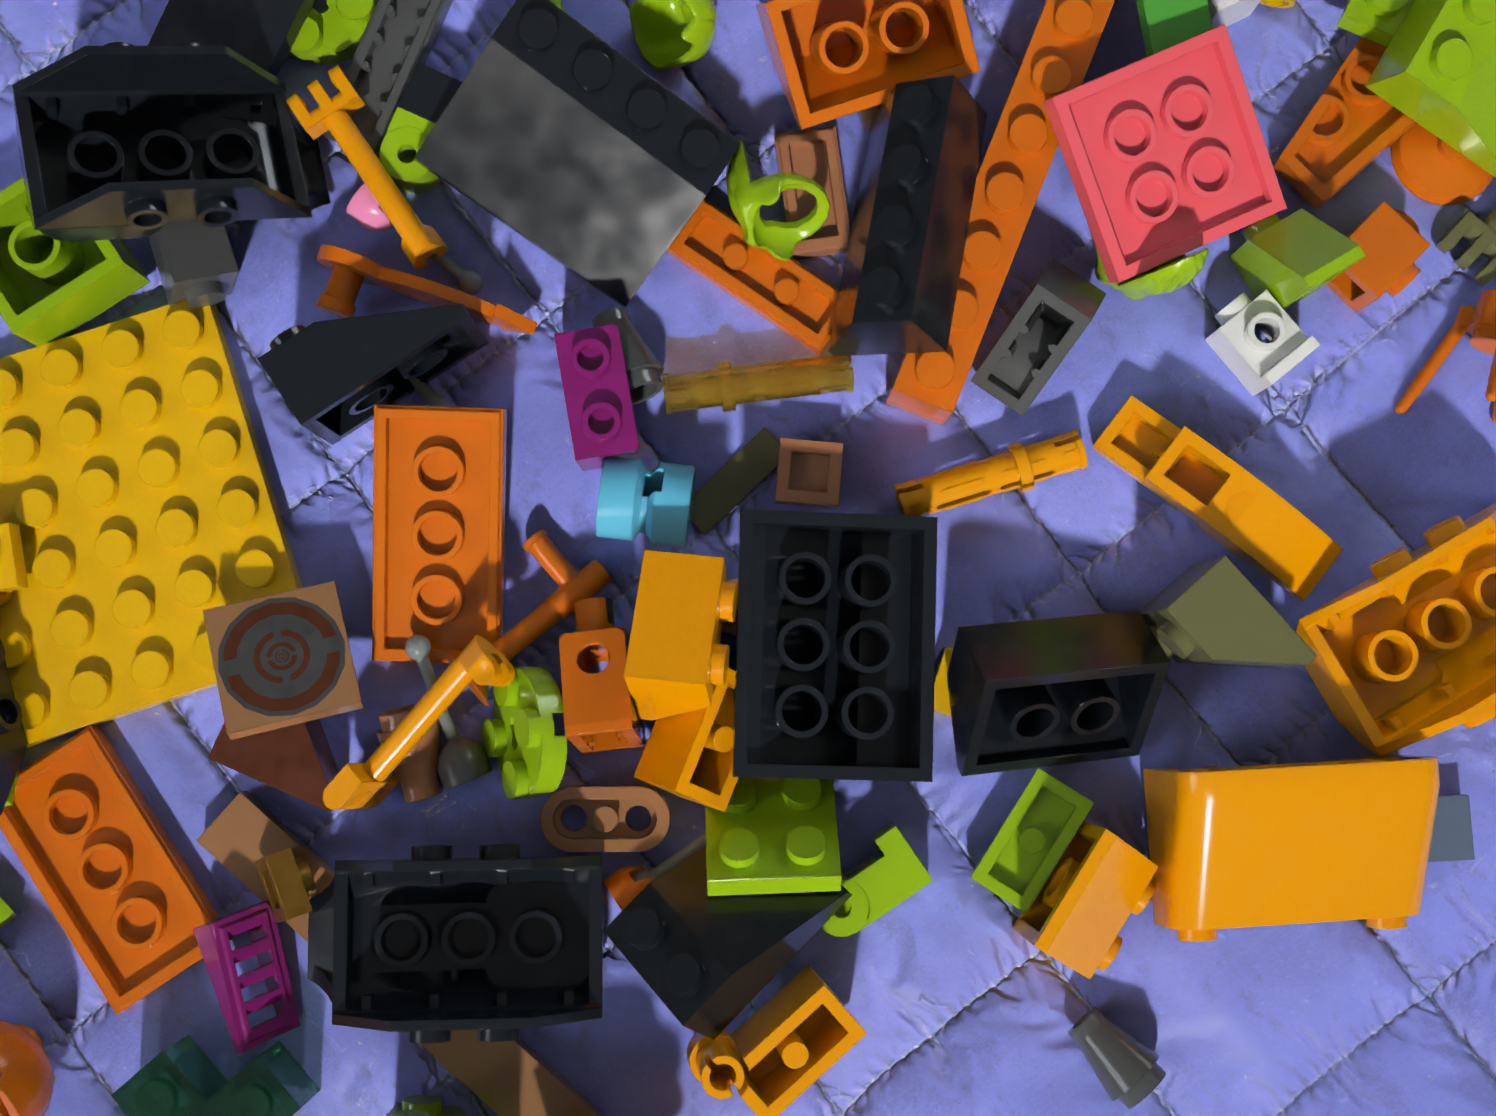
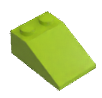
(1445, 74)

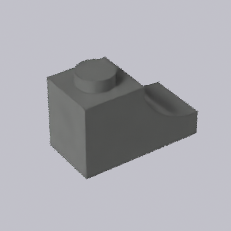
(1039, 337)

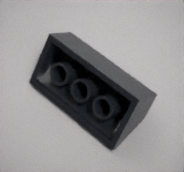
(910, 221)

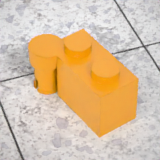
(778, 1047)

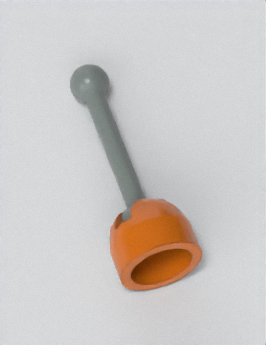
(631, 880)

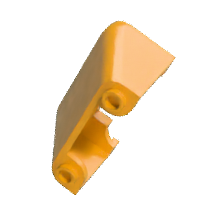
(1290, 842)

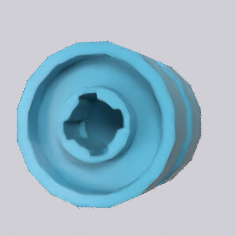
(645, 501)

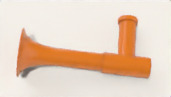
(557, 606)

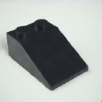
(347, 365)
(714, 951)

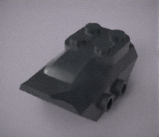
(159, 138)
(460, 942)

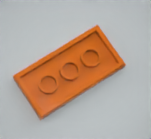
(437, 527)
(106, 868)

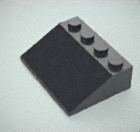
(576, 148)
(835, 646)

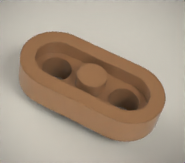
(606, 818)

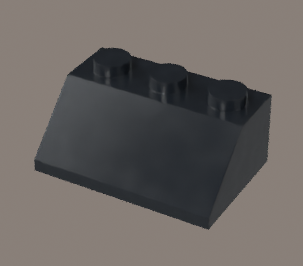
(1053, 691)

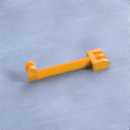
(334, 114)
(371, 782)

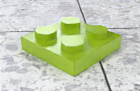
(774, 838)

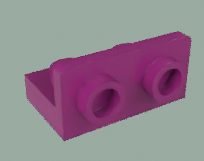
(596, 394)

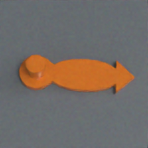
(353, 269)

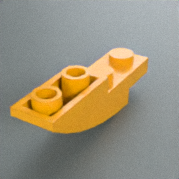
(1219, 497)

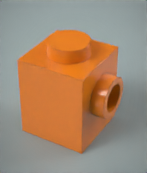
(1390, 247)

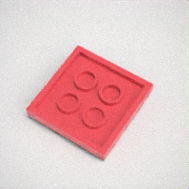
(1166, 154)

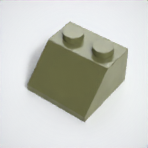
(1222, 619)

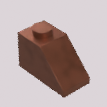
(286, 758)

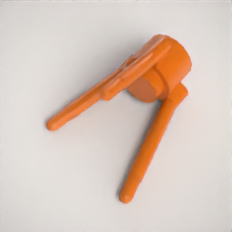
(1481, 325)

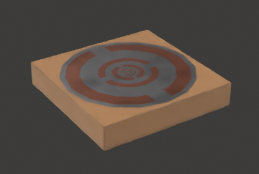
(282, 660)

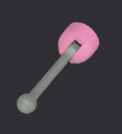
(369, 214)

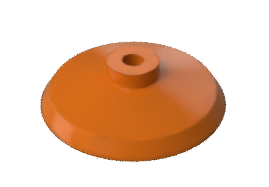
(1435, 169)

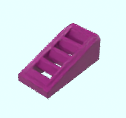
(220, 964)

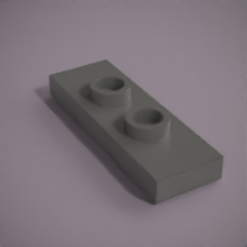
(386, 57)

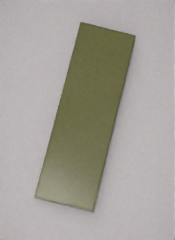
(734, 481)

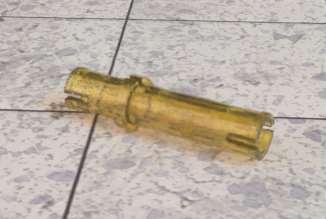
(756, 383)

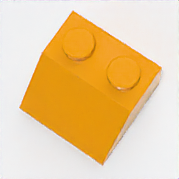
(678, 632)
(1089, 900)

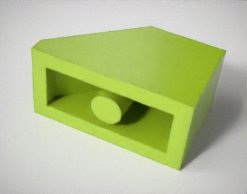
(1293, 256)

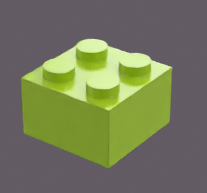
(53, 283)

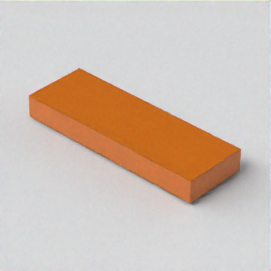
(772, 288)

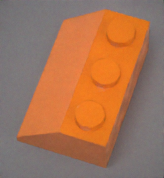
(853, 52)

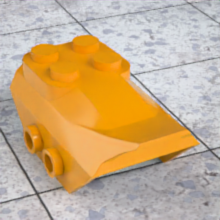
(1413, 640)

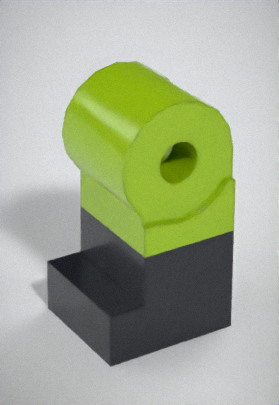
(411, 124)

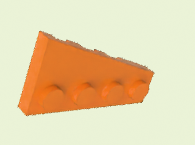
(1342, 130)

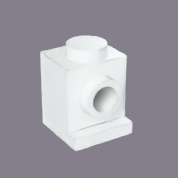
(1249, 359)

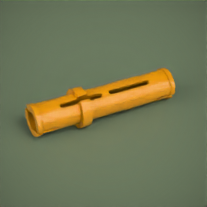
(1000, 473)

